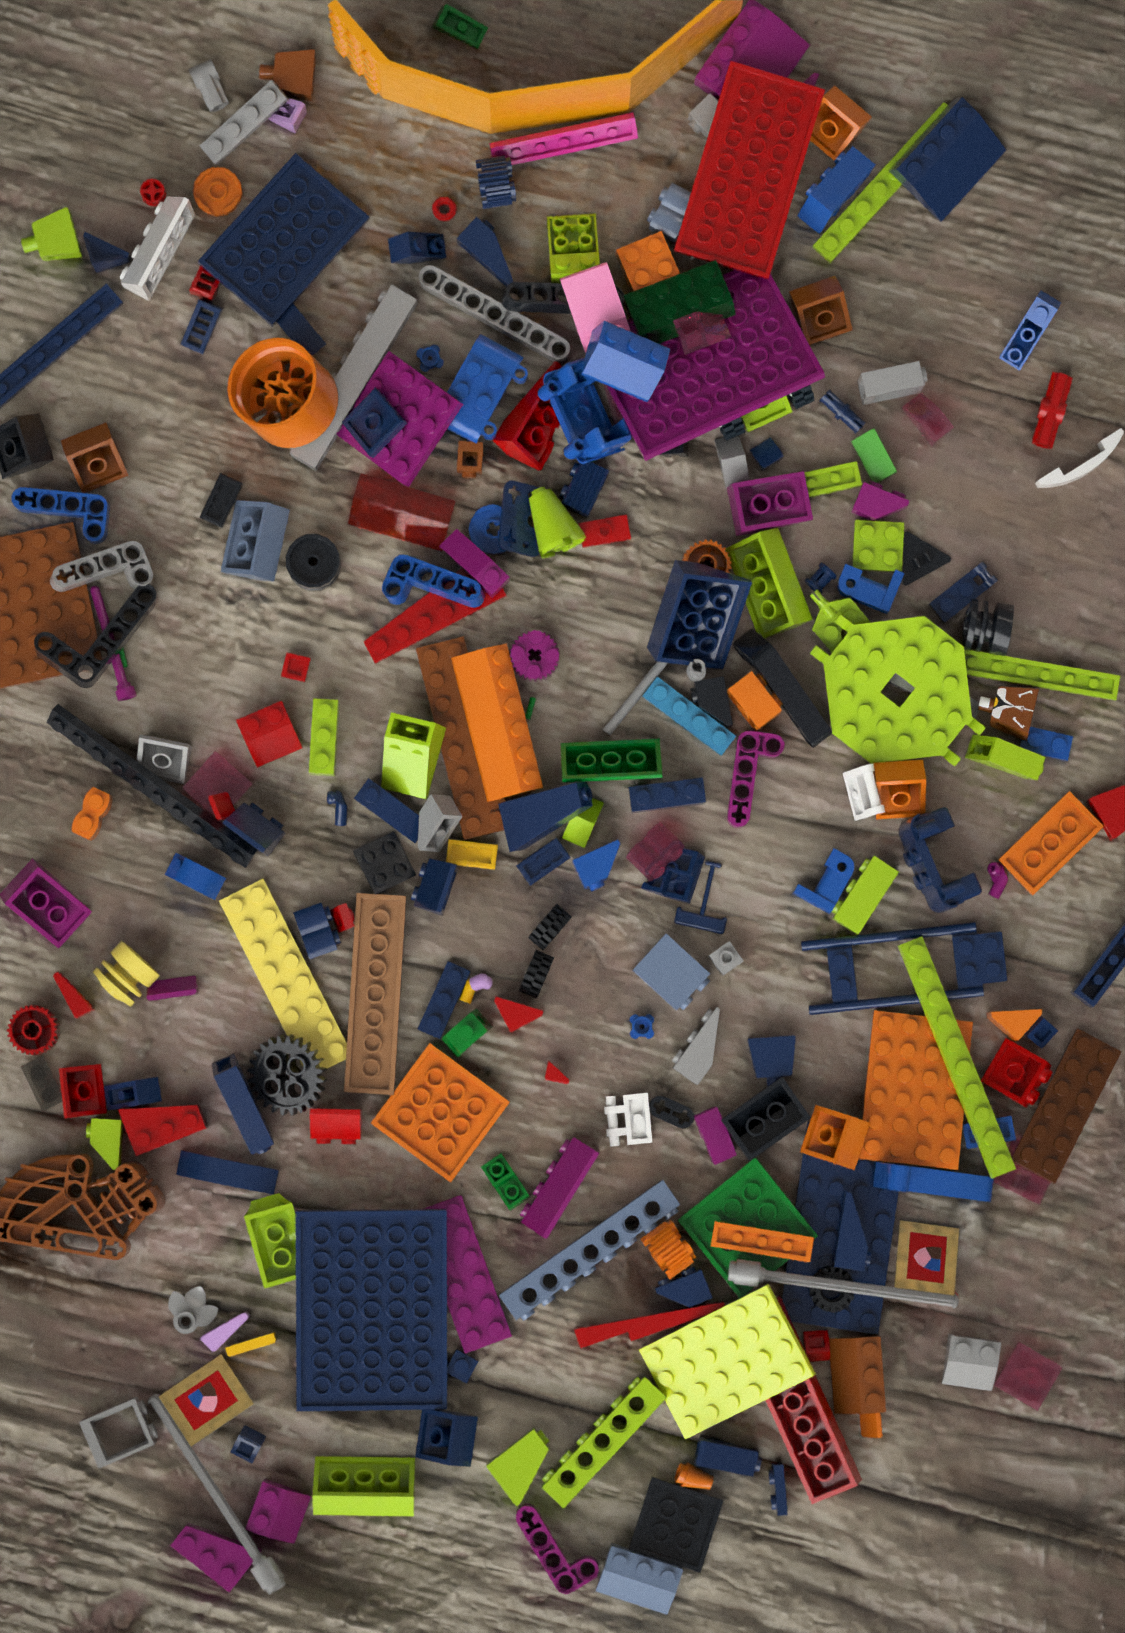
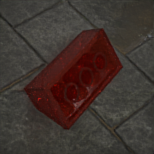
(401, 512)

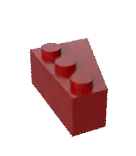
(161, 1125)

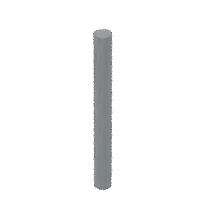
(634, 697)

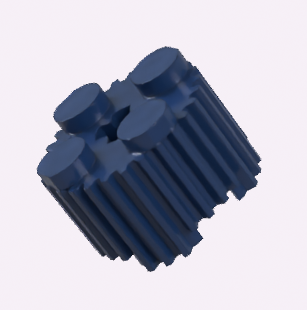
(494, 181)

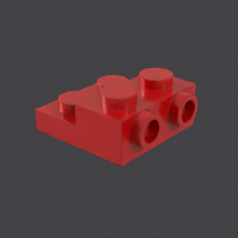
(1017, 1073)

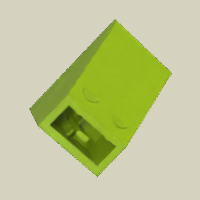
(572, 244)
(410, 754)

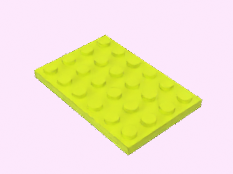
(727, 1361)

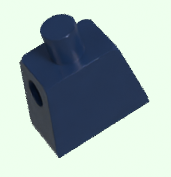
(772, 1057)

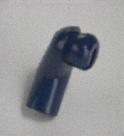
(340, 807)

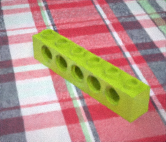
(565, 1492)

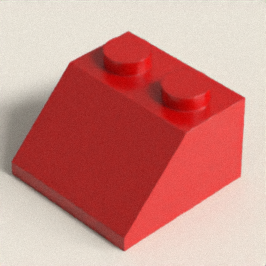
(269, 734)
(335, 1124)

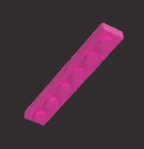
(567, 139)

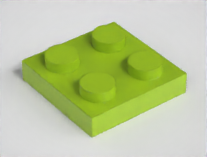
(878, 545)

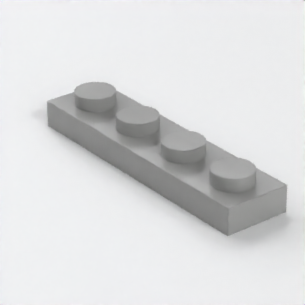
(244, 122)

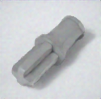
(696, 670)

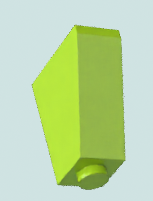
(1005, 756)
(519, 1463)

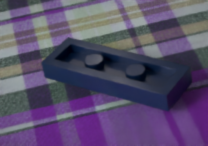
(443, 1000)

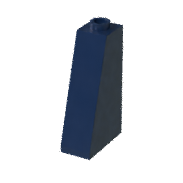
(539, 814)
(242, 1104)

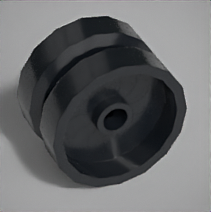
(318, 576)

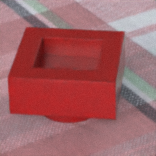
(295, 667)
(343, 917)

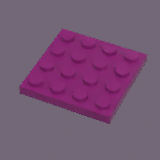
(423, 407)

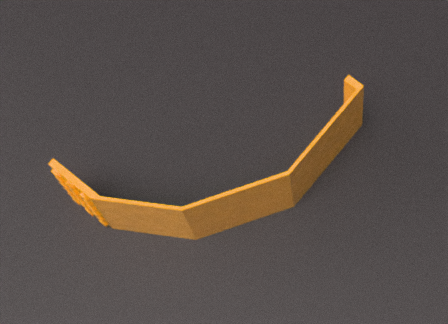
(532, 105)

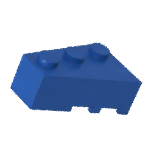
(835, 188)

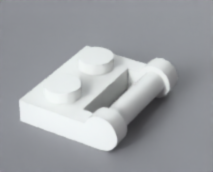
(863, 792)

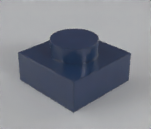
(1041, 1032)
(461, 1366)

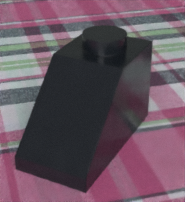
(713, 699)

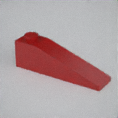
(529, 428)

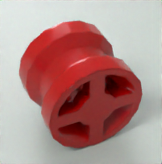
(152, 187)

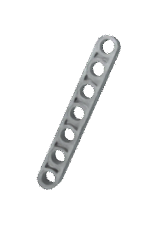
(487, 304)

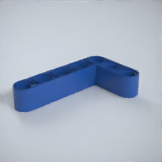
(933, 1181)

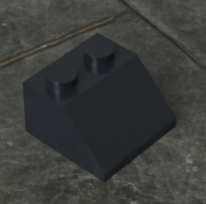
(23, 445)

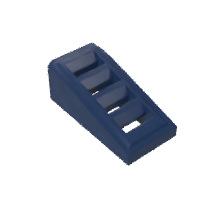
(202, 303)

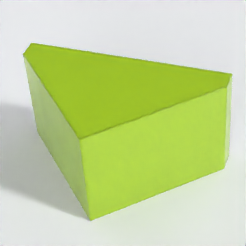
(581, 826)

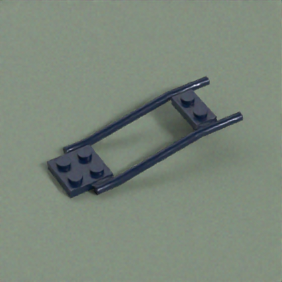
(977, 962)

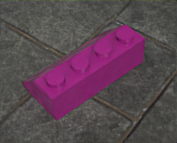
(559, 1188)

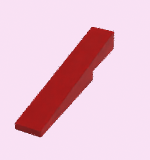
(642, 1325)

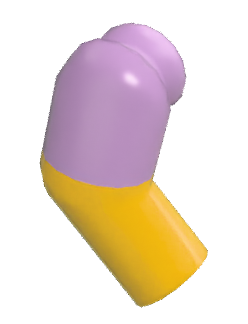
(474, 984)

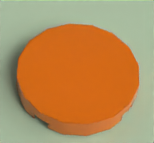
(217, 191)

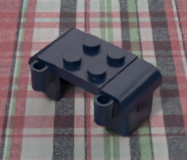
(918, 857)

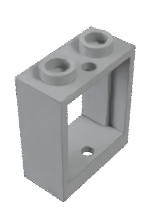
(891, 382)
(95, 1443)

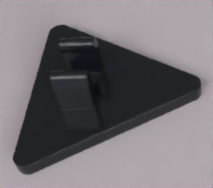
(920, 558)

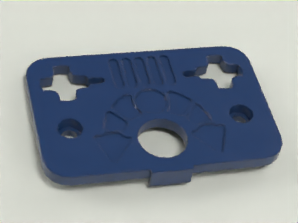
(515, 520)

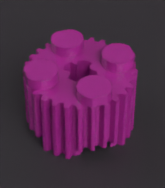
(534, 642)

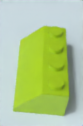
(775, 593)
(364, 1486)

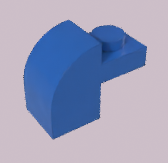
(195, 876)

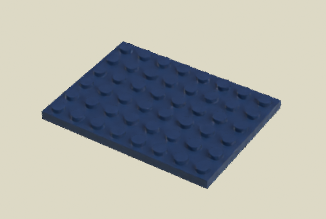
(371, 1309)

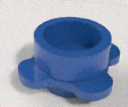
(432, 351)
(637, 1021)

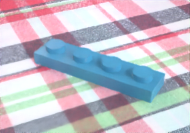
(689, 716)

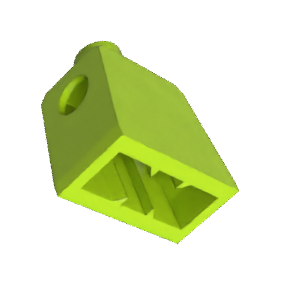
(54, 237)

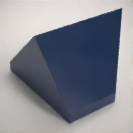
(103, 254)

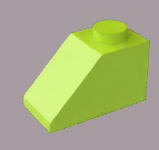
(106, 1139)

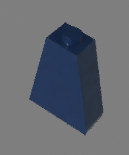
(727, 1457)

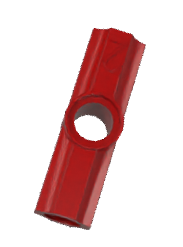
(1051, 410)

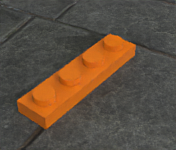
(762, 1241)

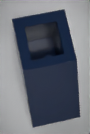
(416, 247)
(687, 1290)

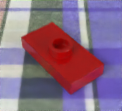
(605, 531)

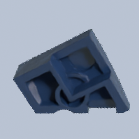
(679, 877)

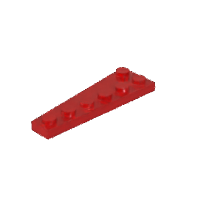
(422, 620)

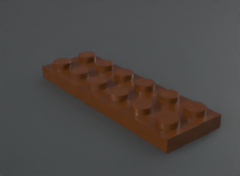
(1065, 1106)

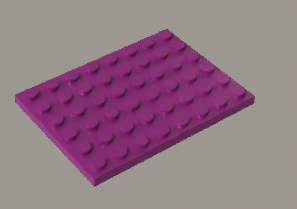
(727, 379)

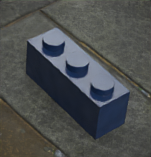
(667, 795)

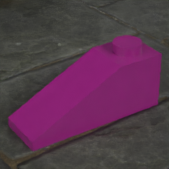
(475, 563)

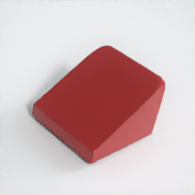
(221, 805)
(555, 1075)
(817, 1345)

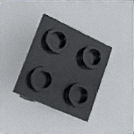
(384, 863)

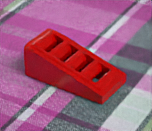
(201, 292)
(76, 1001)

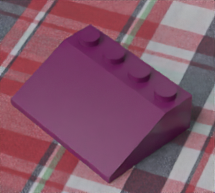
(753, 40)

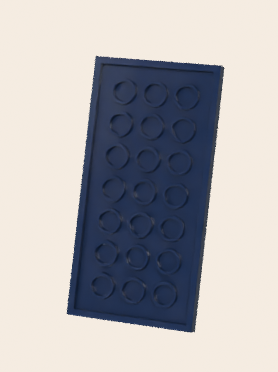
(820, 1203)

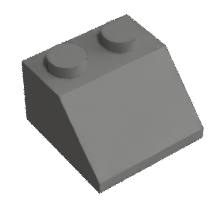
(971, 1362)

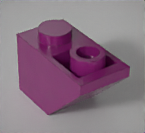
(876, 503)

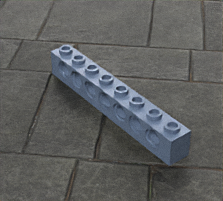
(513, 1297)

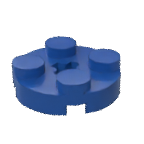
(480, 523)

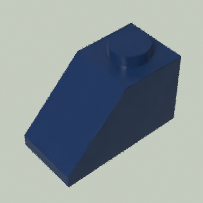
(132, 1093)

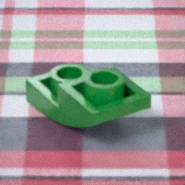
(505, 1182)

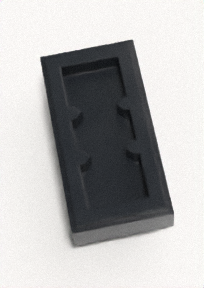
(221, 500)

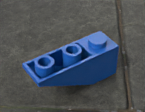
(1030, 330)

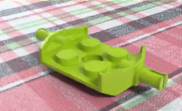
(828, 612)

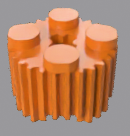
(711, 552)
(668, 1249)

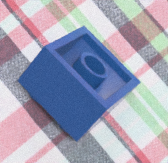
(596, 865)

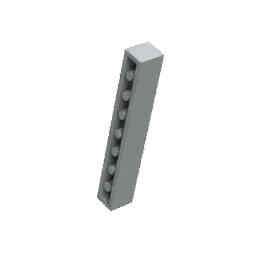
(359, 366)

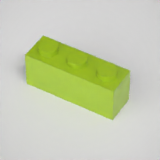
(324, 737)
(864, 894)

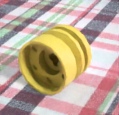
(125, 974)

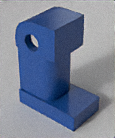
(869, 591)
(831, 883)

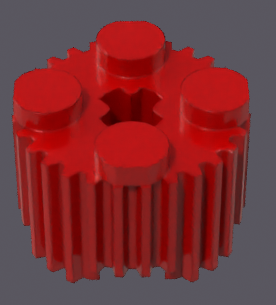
(21, 1023)

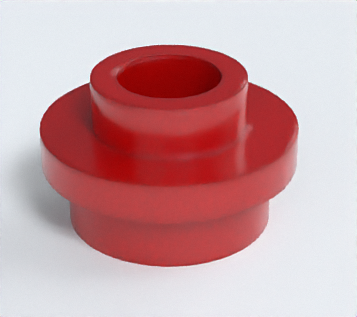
(444, 201)

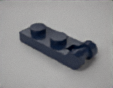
(961, 592)

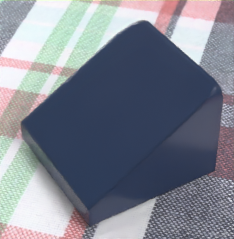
(767, 454)
(248, 1444)

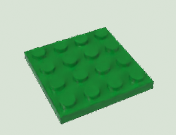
(746, 1200)

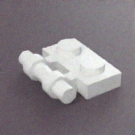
(636, 1119)

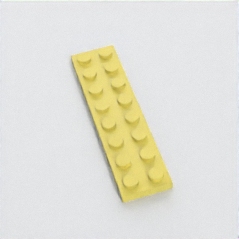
(284, 971)

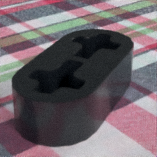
(674, 1106)

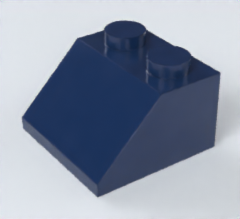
(446, 1437)

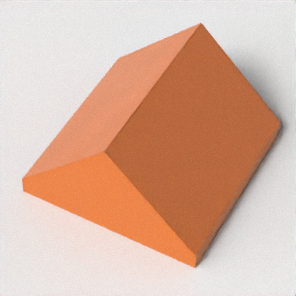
(1014, 1023)

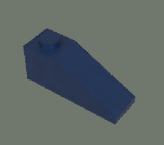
(483, 246)
(389, 809)
(851, 1242)

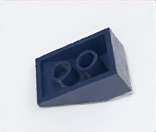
(255, 828)
(435, 886)

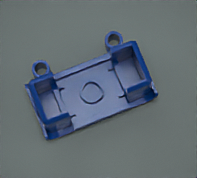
(481, 386)
(582, 414)

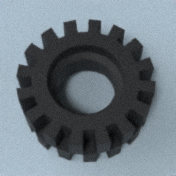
(549, 927)
(536, 974)
(838, 1303)

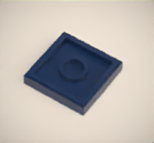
(374, 422)

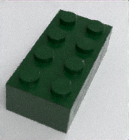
(692, 291)

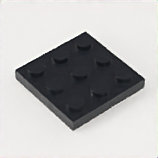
(676, 1524)

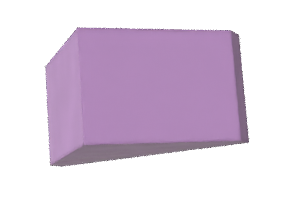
(290, 115)

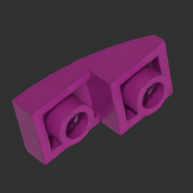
(715, 1135)

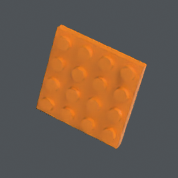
(440, 1112)

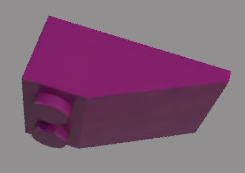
(769, 503)
(45, 903)

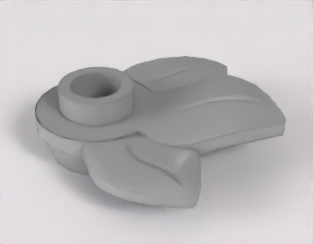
(193, 1306)

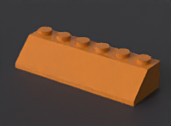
(497, 722)

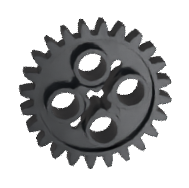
(266, 1071)

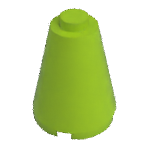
(553, 524)

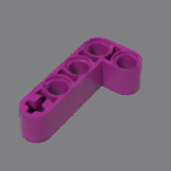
(748, 780)
(551, 1546)

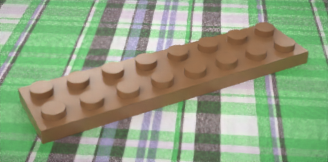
(375, 994)

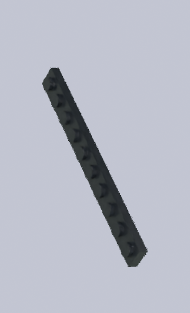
(151, 785)

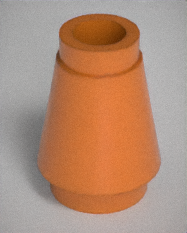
(693, 1477)

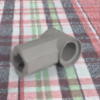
(208, 82)

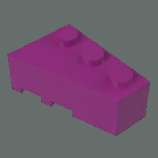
(214, 1554)

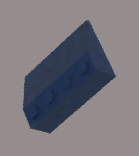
(948, 158)
(698, 615)

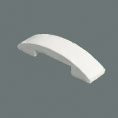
(1057, 478)

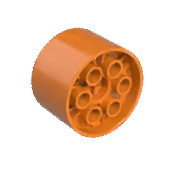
(310, 409)

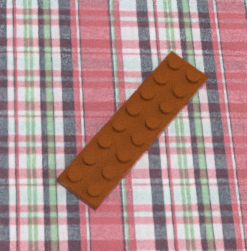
(457, 747)

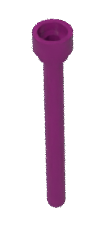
(124, 688)

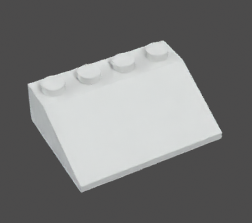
(158, 247)

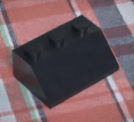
(765, 1119)

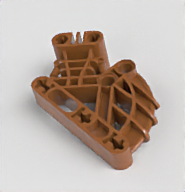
(126, 1197)

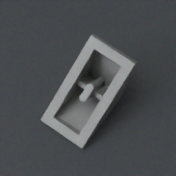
(732, 460)

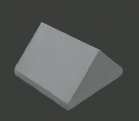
(164, 758)

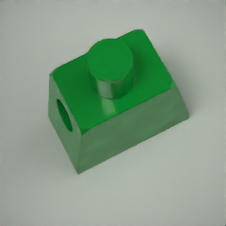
(466, 1032)

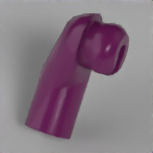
(998, 877)

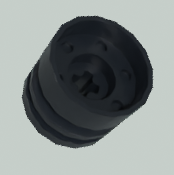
(988, 627)

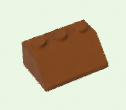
(857, 1375)

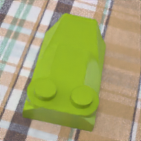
(273, 1238)

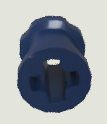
(820, 578)

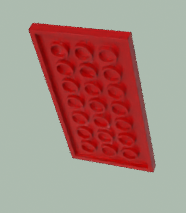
(749, 170)

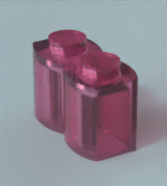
(655, 852)

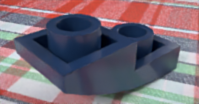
(300, 330)

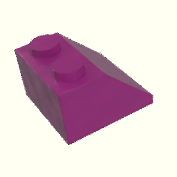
(278, 1512)

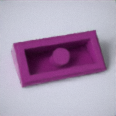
(172, 988)

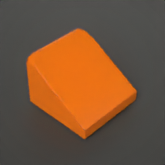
(871, 1425)

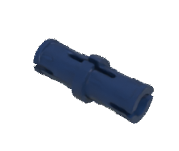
(842, 411)

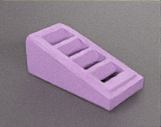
(217, 1337)

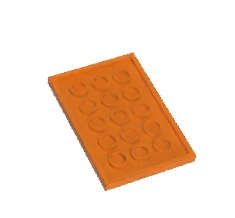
(910, 1095)

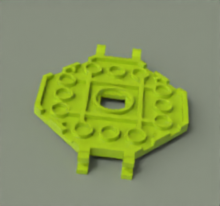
(923, 658)

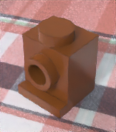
(466, 450)

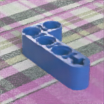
(60, 508)
(435, 585)

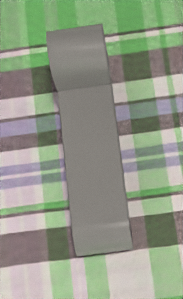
(100, 571)

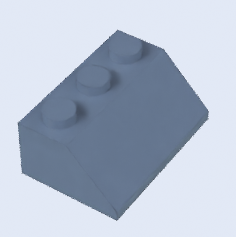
(255, 540)
(639, 1579)

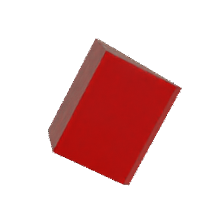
(516, 1014)
(82, 1091)

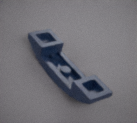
(227, 1172)

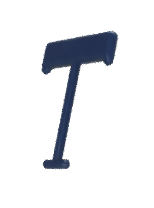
(701, 921)

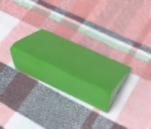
(874, 456)

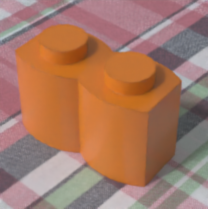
(89, 820)

